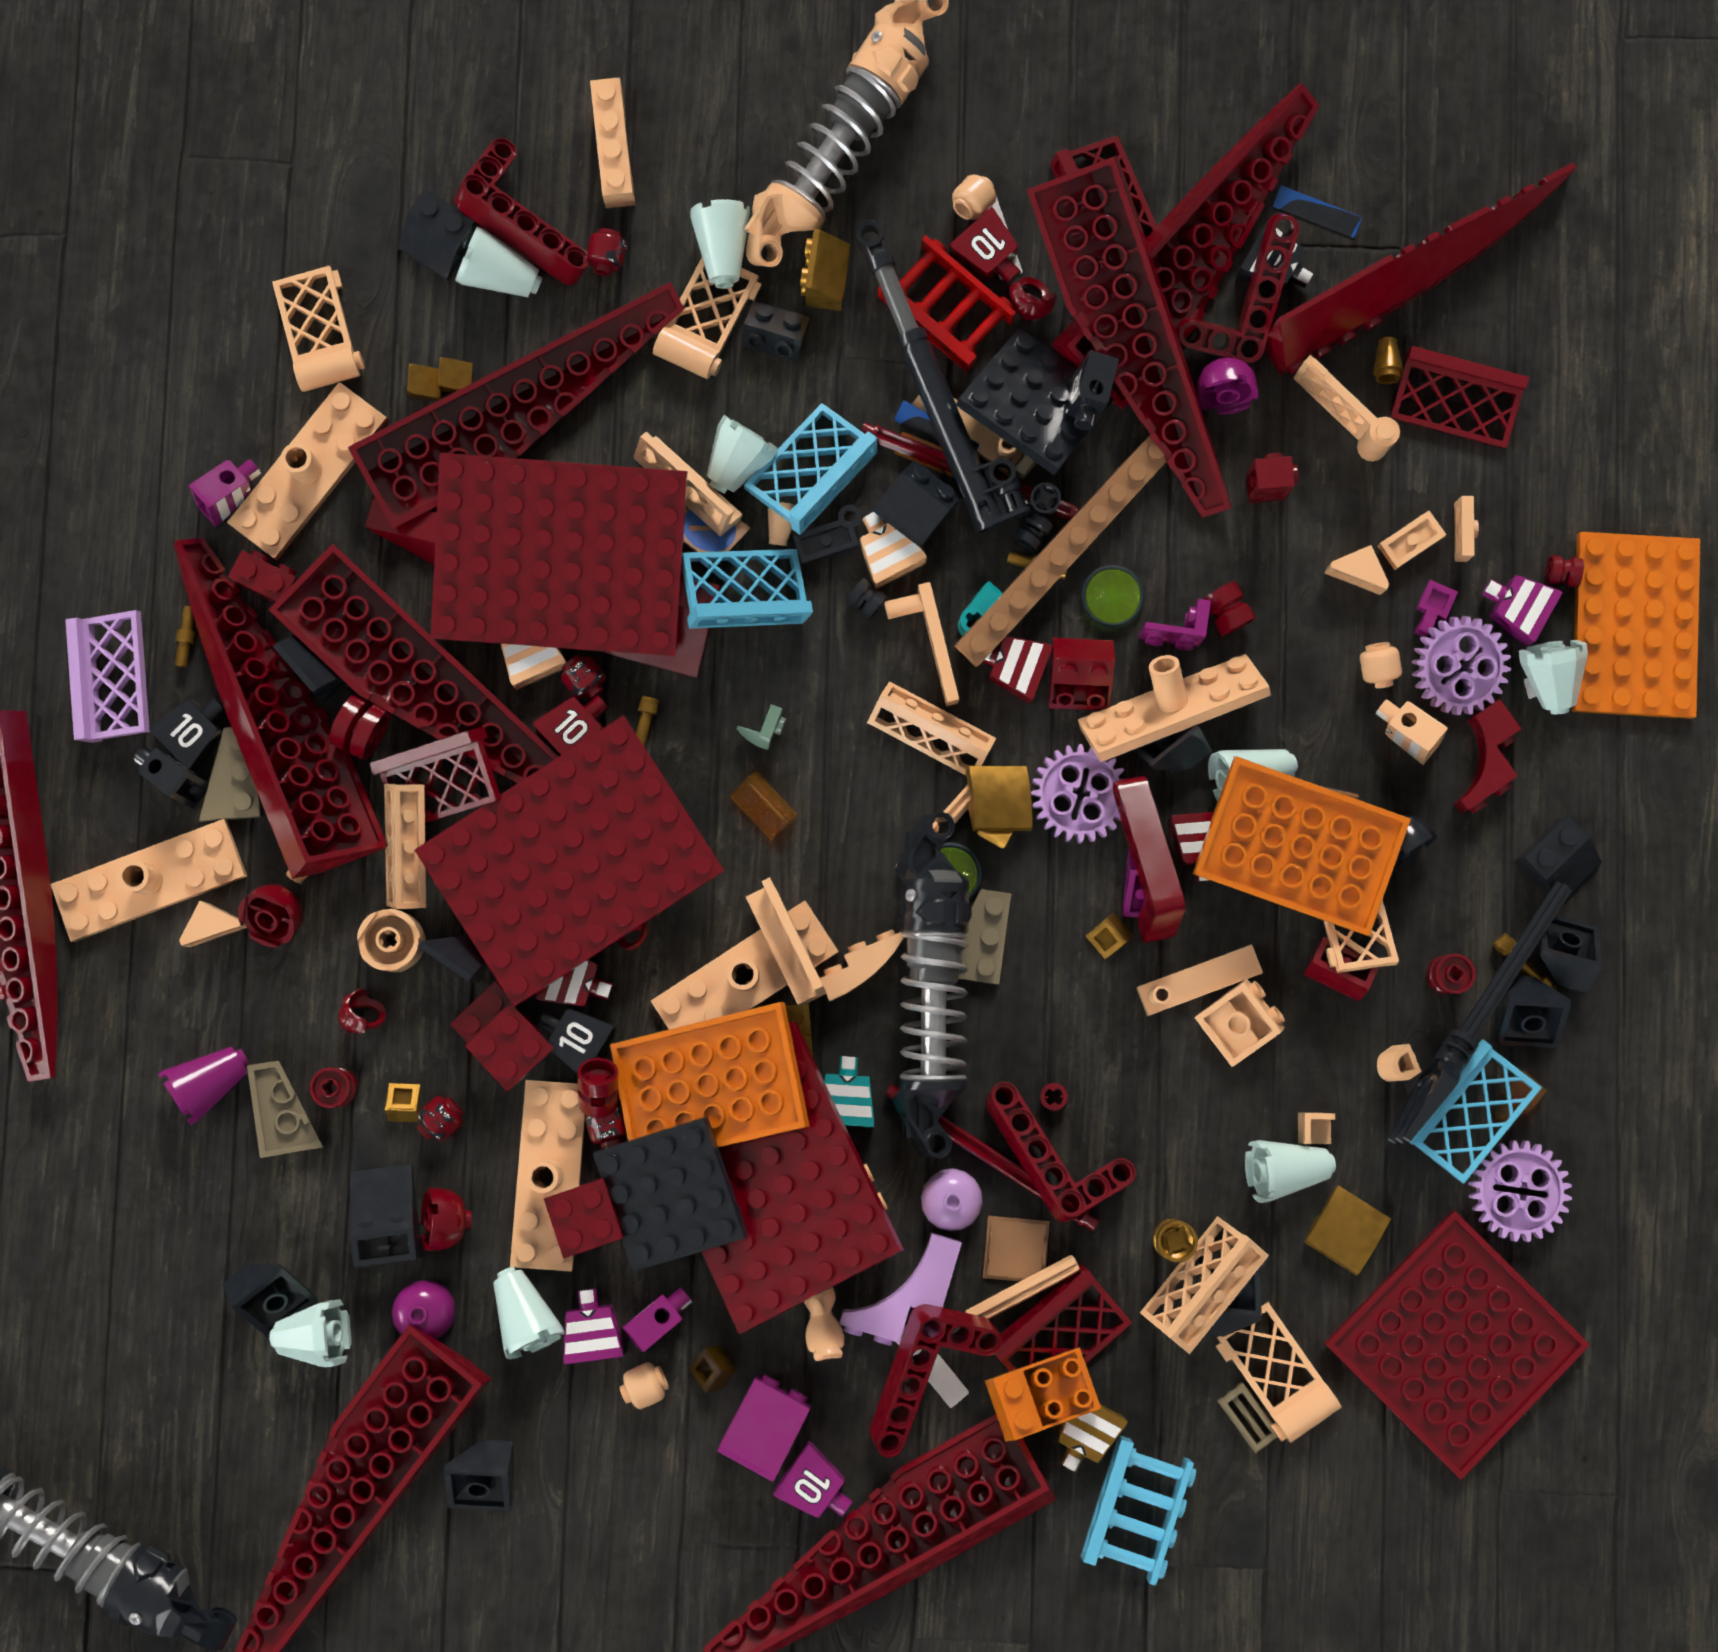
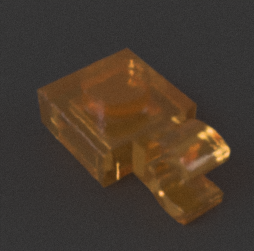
(1519, 1091)

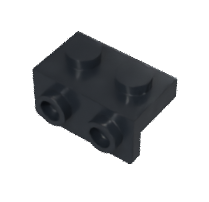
(774, 331)

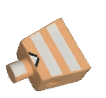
(888, 552)
(531, 663)
(1421, 737)

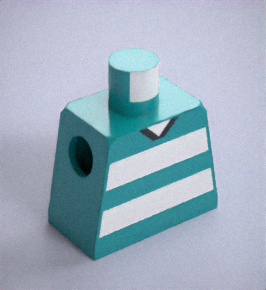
(851, 1093)

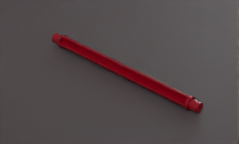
(937, 459)
(1000, 1163)

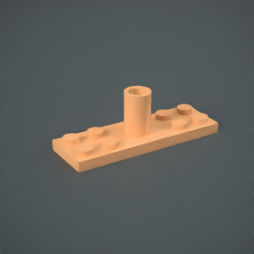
(293, 493)
(1173, 704)
(171, 871)
(713, 988)
(552, 1139)

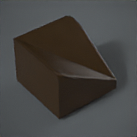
(712, 1369)

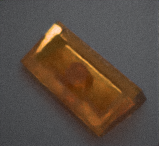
(763, 805)

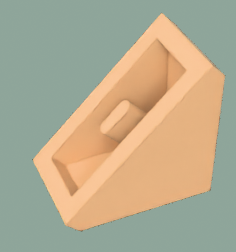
(1360, 569)
(208, 924)

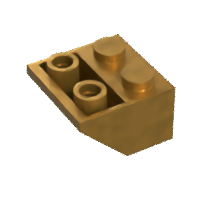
(826, 272)

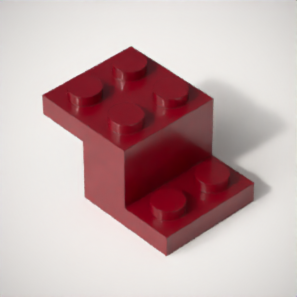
(501, 1037)
(583, 1218)

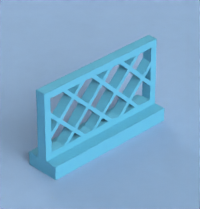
(834, 477)
(745, 613)
(1473, 1068)

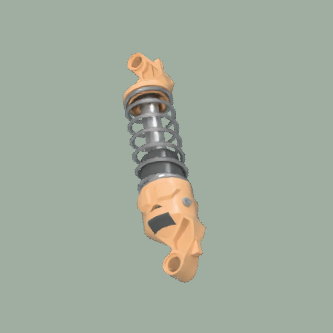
(875, 86)

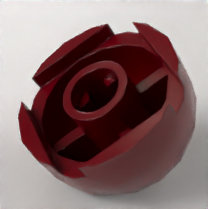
(271, 914)
(443, 1219)

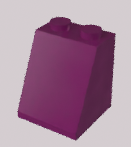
(764, 1426)

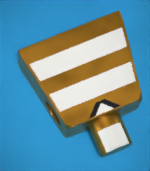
(1089, 1436)

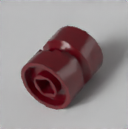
(1229, 610)
(1450, 974)
(333, 1087)
(597, 1087)

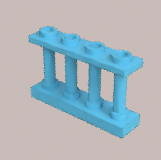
(1116, 1486)

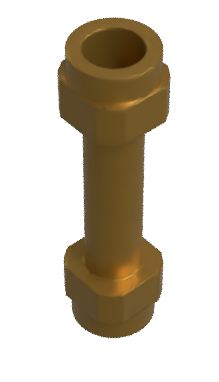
(648, 708)
(1504, 945)

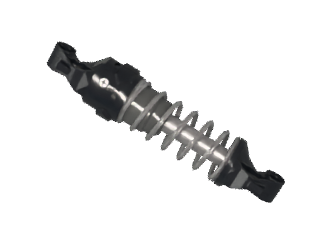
(934, 921)
(131, 1582)

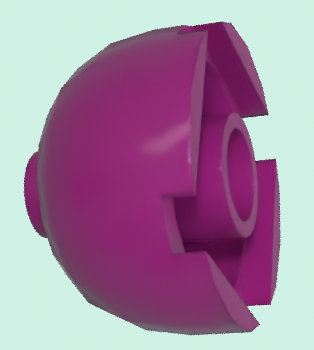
(1227, 386)
(425, 1306)

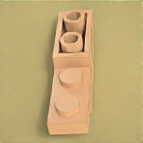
(862, 964)

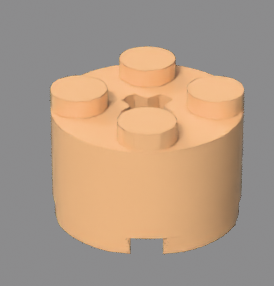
(375, 947)

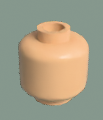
(973, 197)
(1380, 664)
(644, 1385)

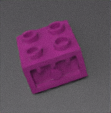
(1184, 637)

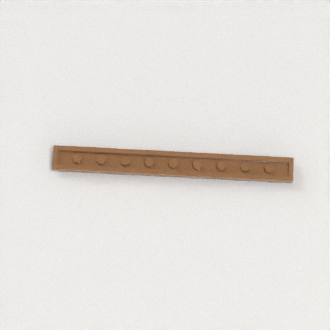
(1061, 552)

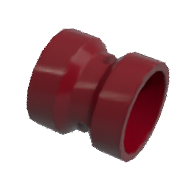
(1564, 571)

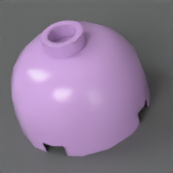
(951, 1199)

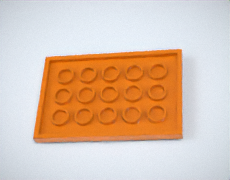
(1638, 624)
(1301, 846)
(724, 1068)

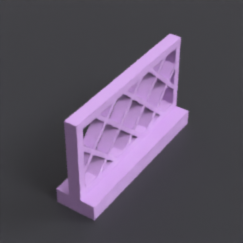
(87, 679)

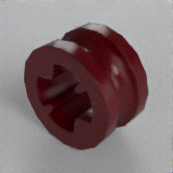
(1054, 1106)

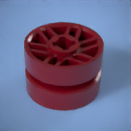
(359, 727)

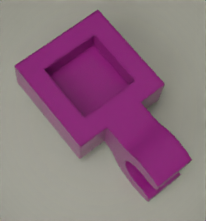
(1435, 604)

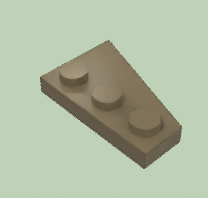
(231, 787)
(986, 937)
(278, 1113)

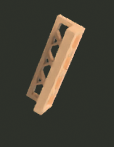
(700, 496)
(934, 725)
(403, 835)
(786, 944)

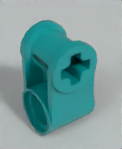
(978, 606)

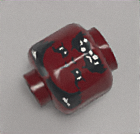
(606, 251)
(583, 677)
(440, 1118)
(608, 1129)

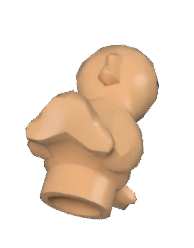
(823, 1330)

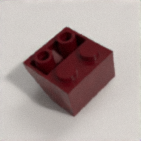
(1081, 673)

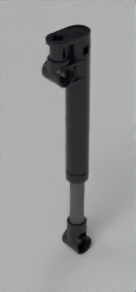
(984, 496)

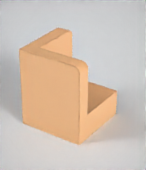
(1314, 1128)

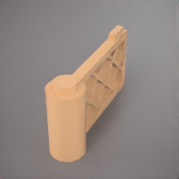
(695, 351)
(319, 365)
(1374, 433)
(1335, 956)
(1301, 1409)

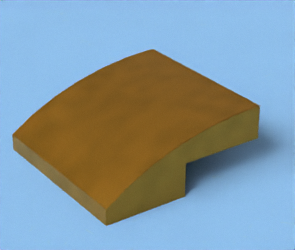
(999, 798)
(1347, 1230)

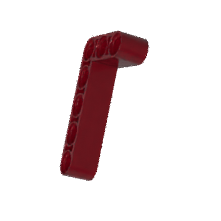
(513, 222)
(1253, 300)
(1152, 859)
(1050, 1161)
(919, 1367)

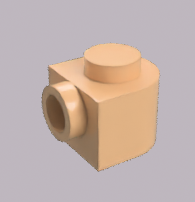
(1398, 1063)

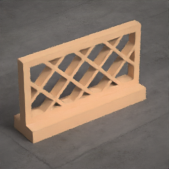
(1212, 1293)

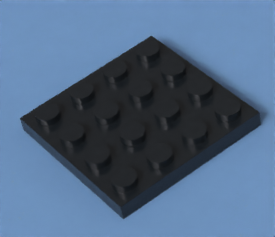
(1026, 399)
(671, 1193)

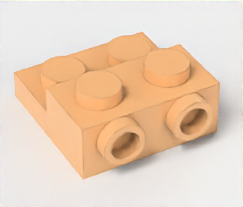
(1241, 1021)

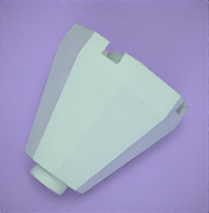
(736, 455)
(1555, 672)
(314, 1334)

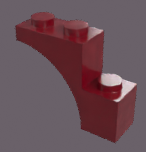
(1492, 728)

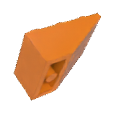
(1042, 1394)

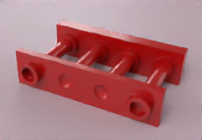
(941, 333)

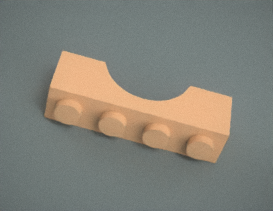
(612, 142)

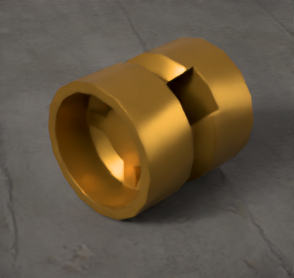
(1175, 1240)

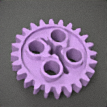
(1475, 686)
(1054, 786)
(1516, 1217)

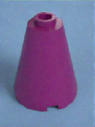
(204, 1081)

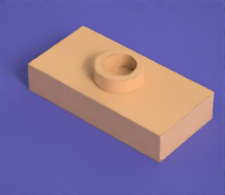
(1465, 528)
(1411, 540)

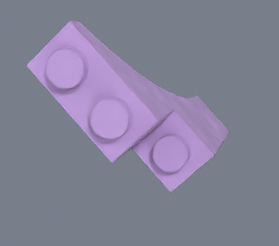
(925, 1286)

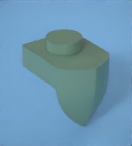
(772, 725)

